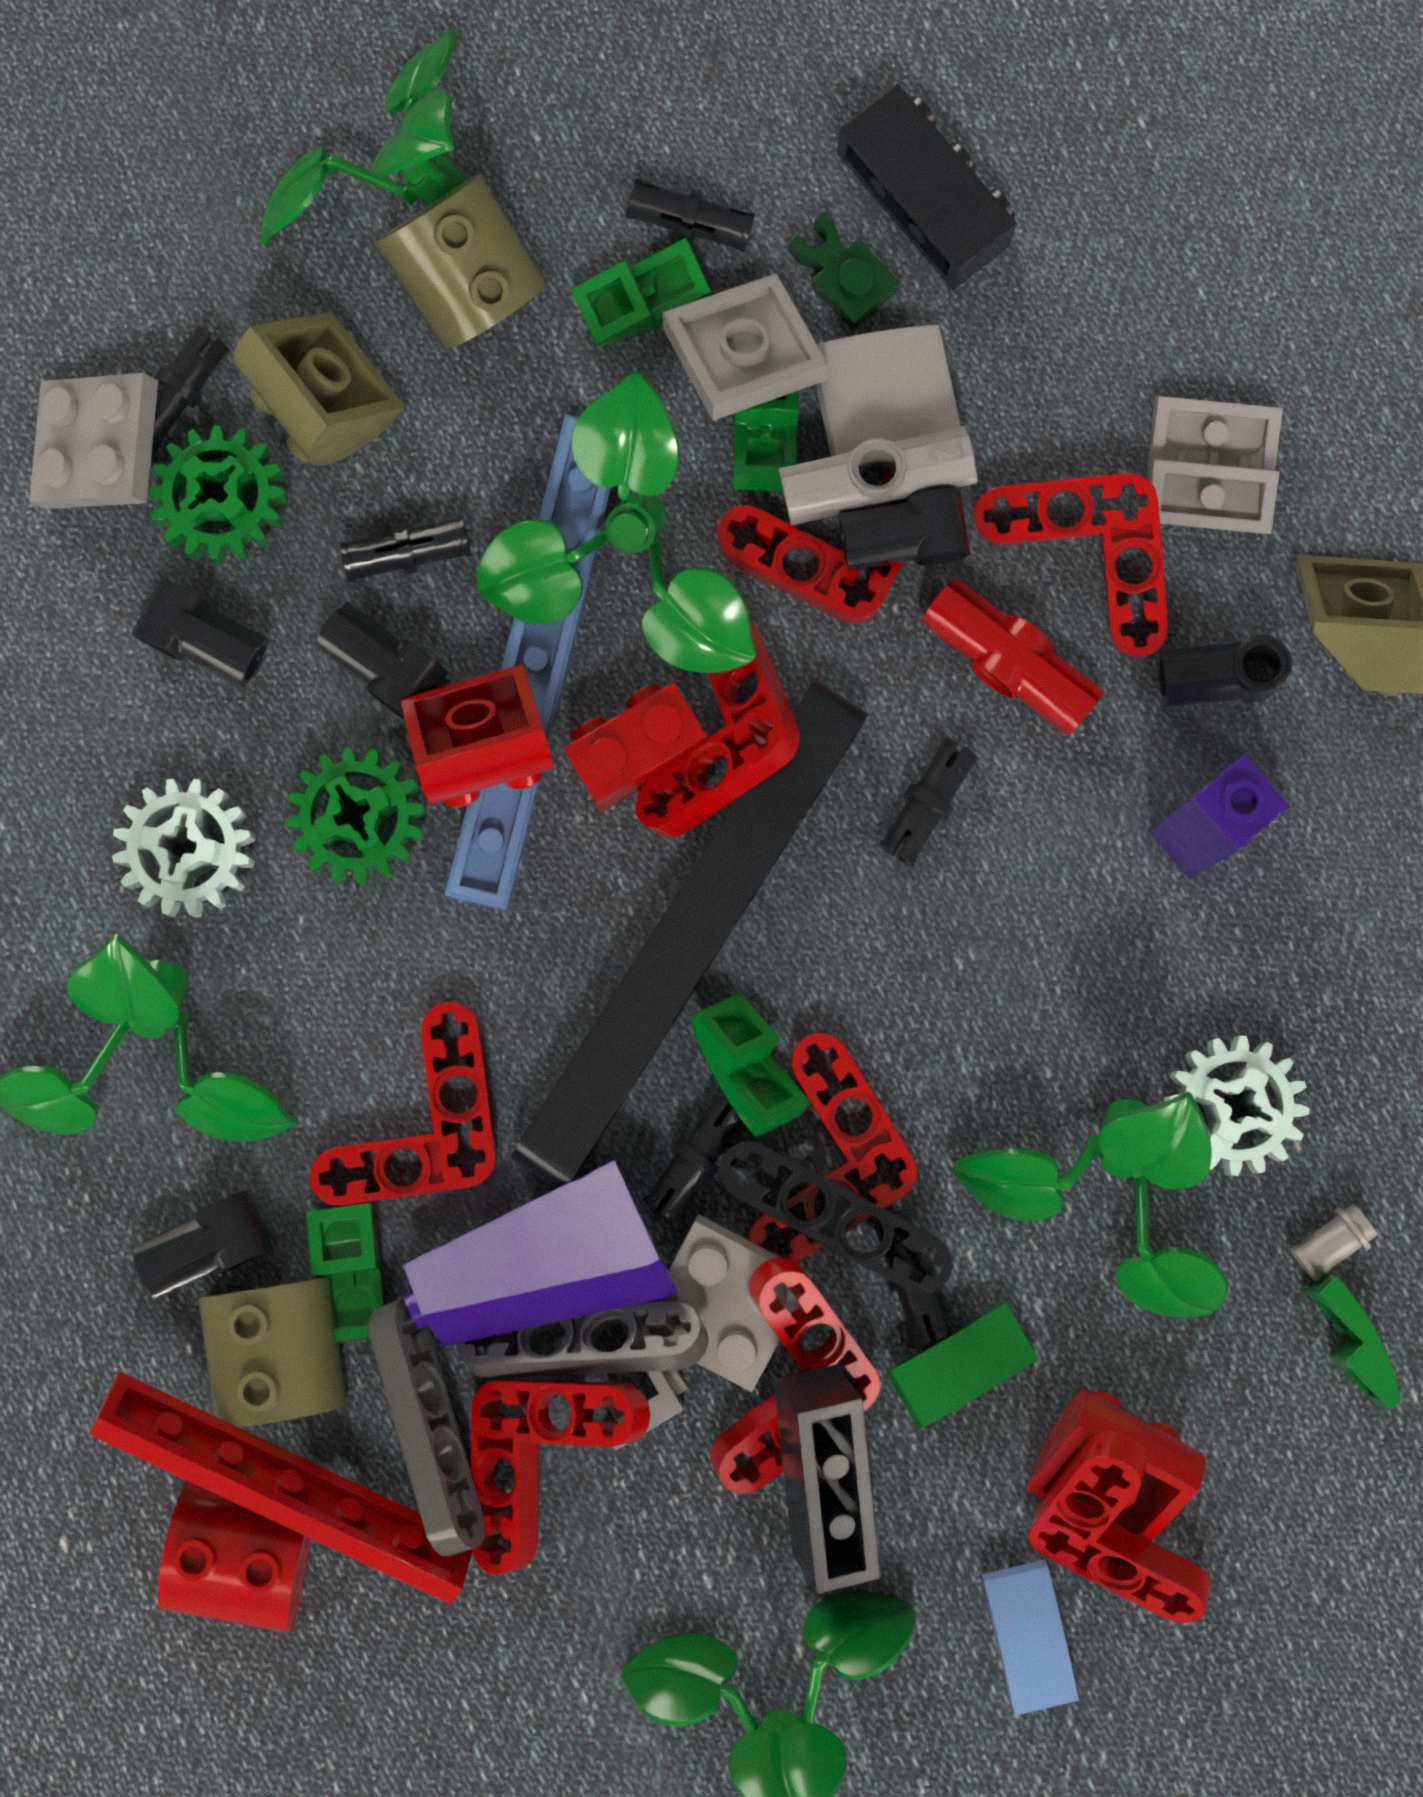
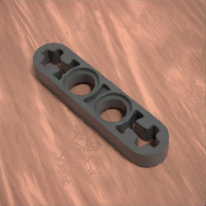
(580, 1351)
(426, 1430)

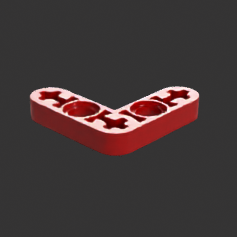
(1117, 536)
(820, 590)
(745, 768)
(435, 1148)
(856, 1150)
(747, 1432)
(517, 1441)
(1084, 1535)

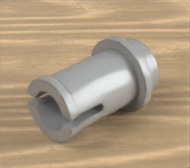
(1334, 1242)

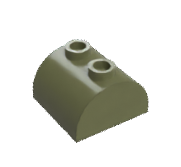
(462, 263)
(316, 386)
(272, 1353)

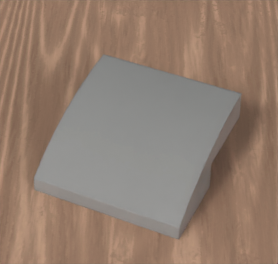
(886, 387)
(1215, 463)

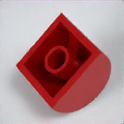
(477, 737)
(1170, 1475)
(231, 1563)

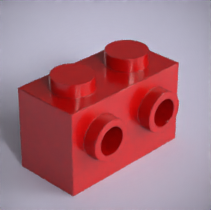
(629, 750)

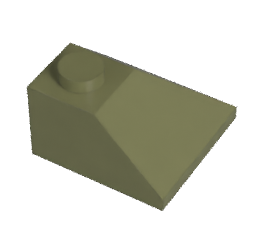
(1368, 618)

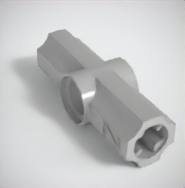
(919, 465)

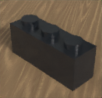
(927, 185)
(827, 1478)

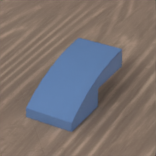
(1030, 1637)

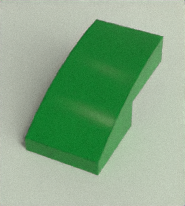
(633, 297)
(765, 443)
(739, 1055)
(348, 1252)
(1362, 1353)
(962, 1365)

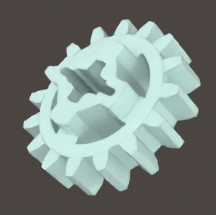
(179, 873)
(1249, 1080)

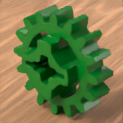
(232, 476)
(328, 829)

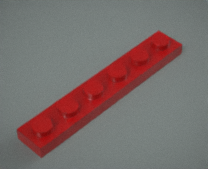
(276, 1485)

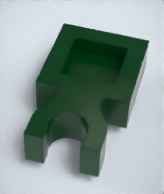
(848, 277)

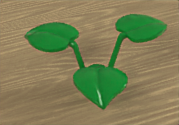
(416, 148)
(632, 445)
(147, 998)
(1136, 1140)
(785, 1755)

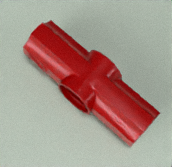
(1011, 656)

